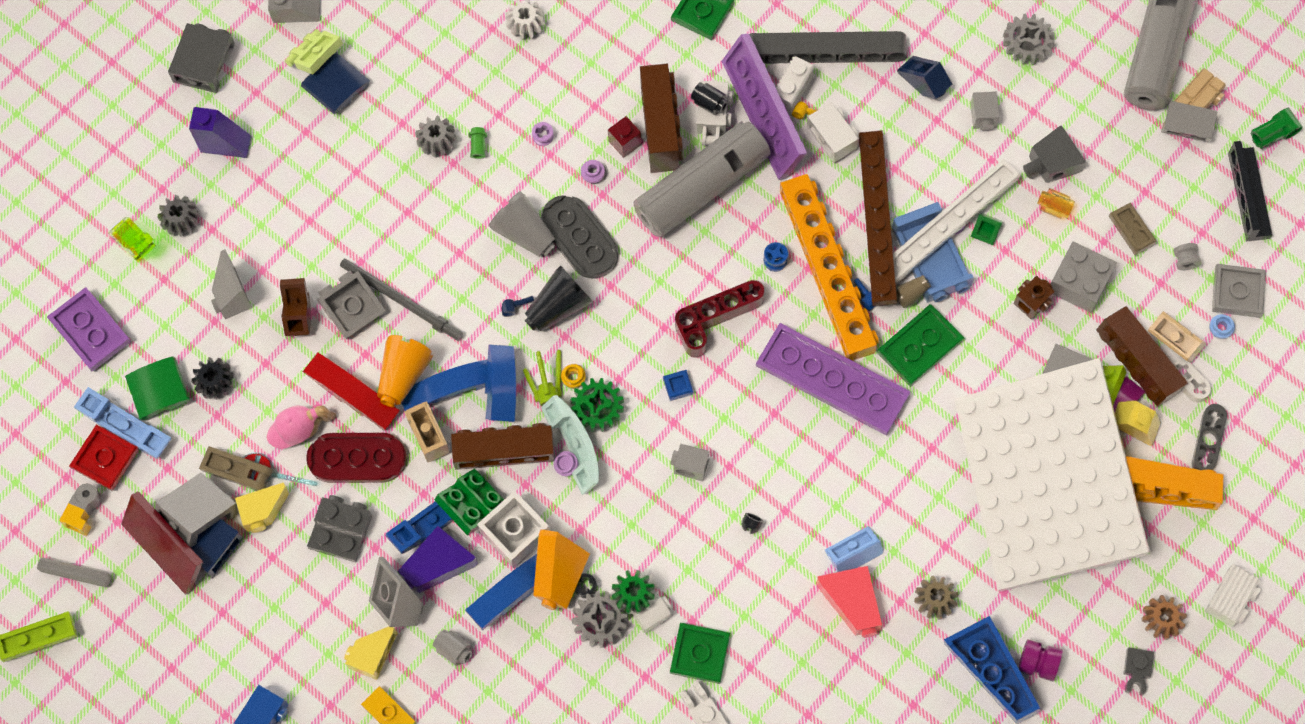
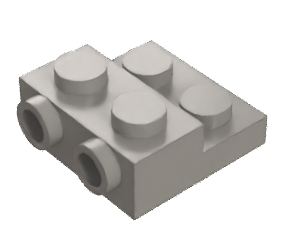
(350, 303)

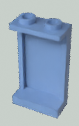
(943, 267)

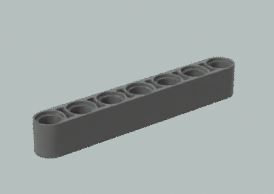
(831, 46)

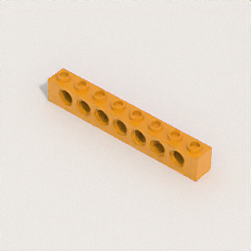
(853, 345)

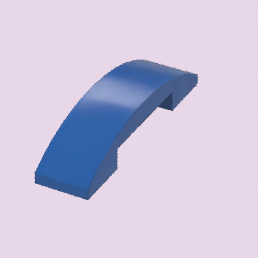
(447, 384)
(415, 531)

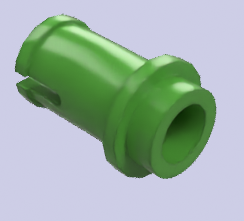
(477, 142)

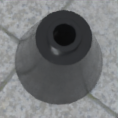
(556, 301)

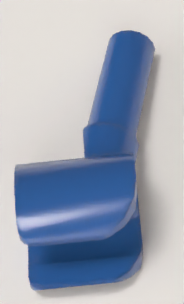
(866, 301)

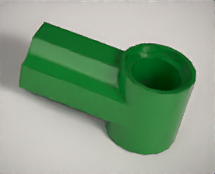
(1281, 125)

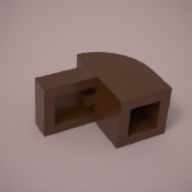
(296, 307)

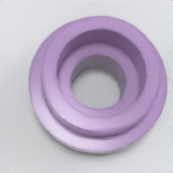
(592, 177)

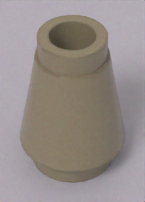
(911, 291)

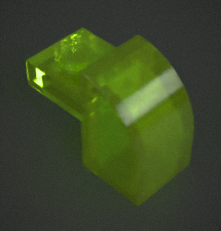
(132, 239)

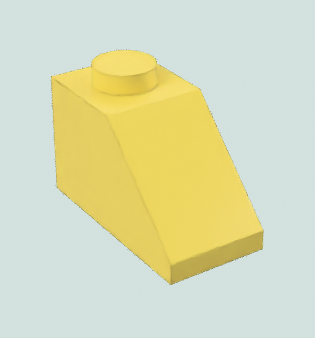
(1137, 421)
(261, 507)
(370, 652)

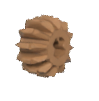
(1160, 608)

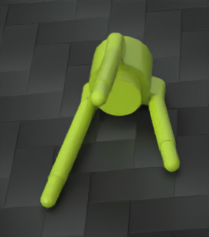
(546, 389)

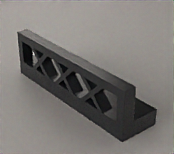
(1249, 192)

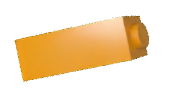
(557, 569)

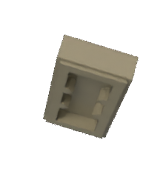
(1132, 228)

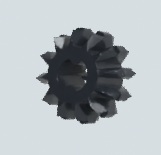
(204, 376)

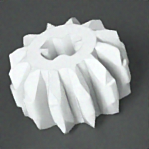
(526, 26)

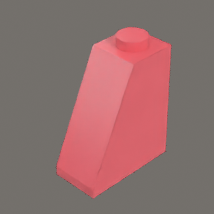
(853, 599)

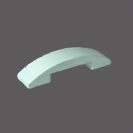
(577, 439)

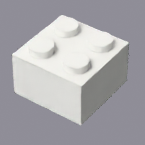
(512, 529)

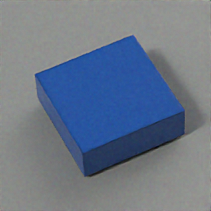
(678, 385)

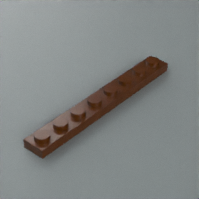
(877, 218)

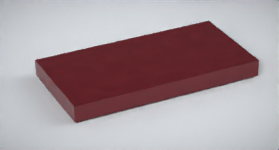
(161, 542)

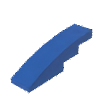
(504, 594)

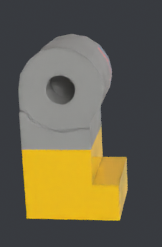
(80, 508)

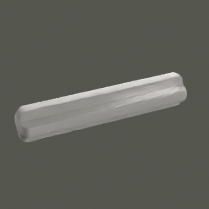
(74, 572)

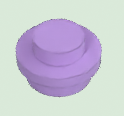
(565, 463)

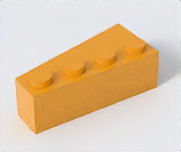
(1175, 484)

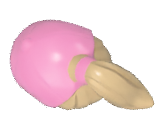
(297, 425)

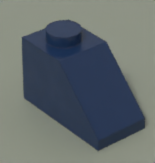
(925, 76)

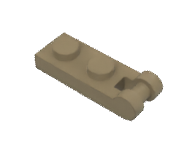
(234, 469)

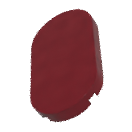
(356, 457)

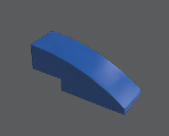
(500, 383)

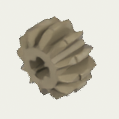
(936, 606)

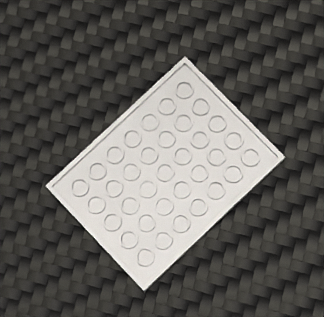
(1051, 476)

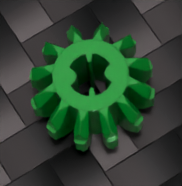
(643, 593)

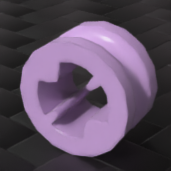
(538, 128)

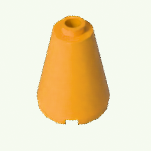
(401, 368)

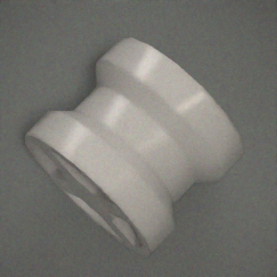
(1187, 256)

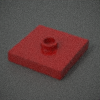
(104, 457)

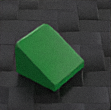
(986, 228)

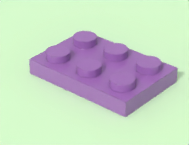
(89, 329)

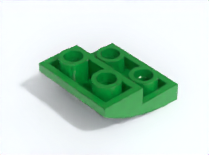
(157, 388)
(469, 500)

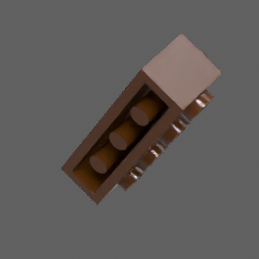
(1141, 356)
(502, 446)

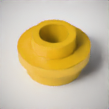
(573, 369)

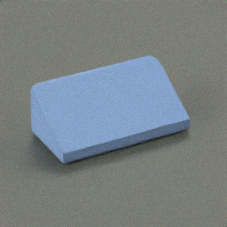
(855, 550)

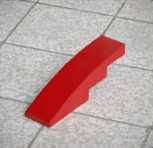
(350, 390)

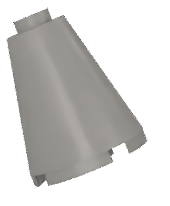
(523, 226)

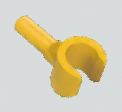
(801, 109)

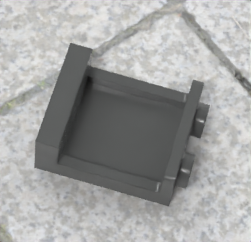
(200, 57)

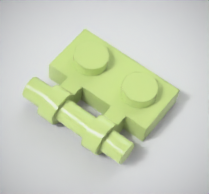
(314, 51)

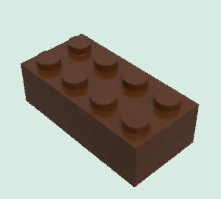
(661, 118)

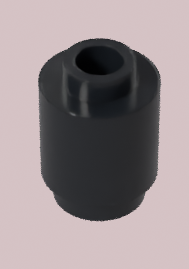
(709, 98)

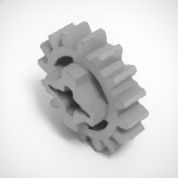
(1028, 38)
(589, 619)

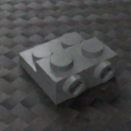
(339, 528)

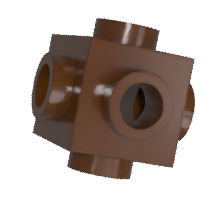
(1034, 296)

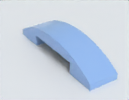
(121, 423)

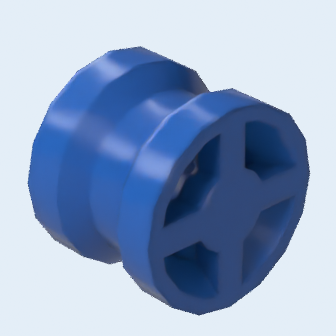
(776, 251)

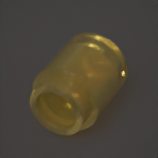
(1056, 203)

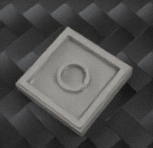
(1238, 290)

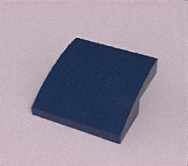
(335, 83)

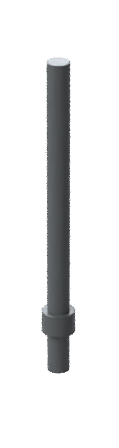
(438, 323)

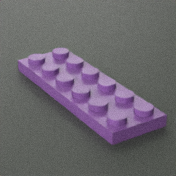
(764, 105)
(833, 379)

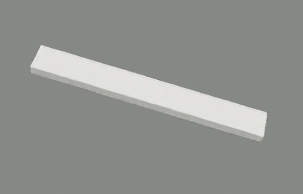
(951, 220)

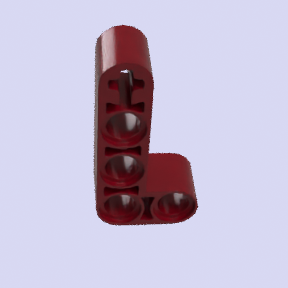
(722, 313)

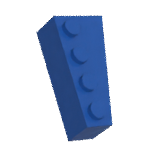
(991, 664)

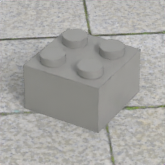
(1082, 276)

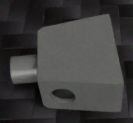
(1054, 157)

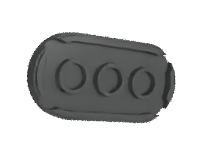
(580, 237)

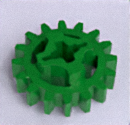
(606, 407)

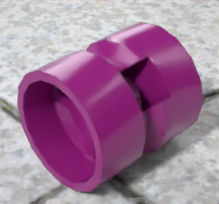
(1040, 660)

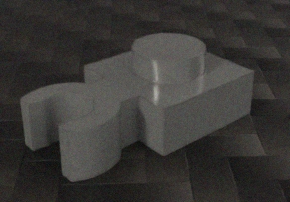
(1138, 666)

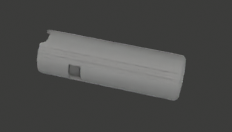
(1158, 53)
(701, 178)

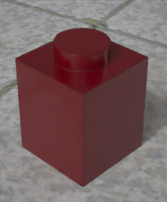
(624, 136)

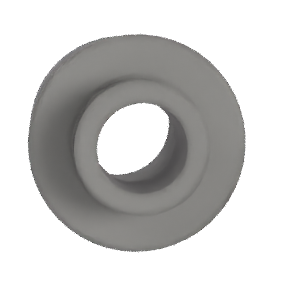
(452, 647)

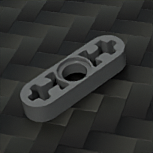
(1219, 424)

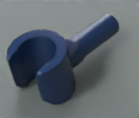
(509, 305)

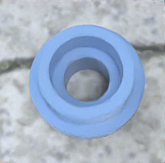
(1224, 320)

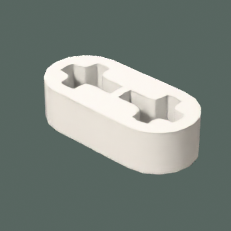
(1195, 380)

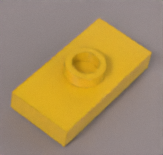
(385, 709)

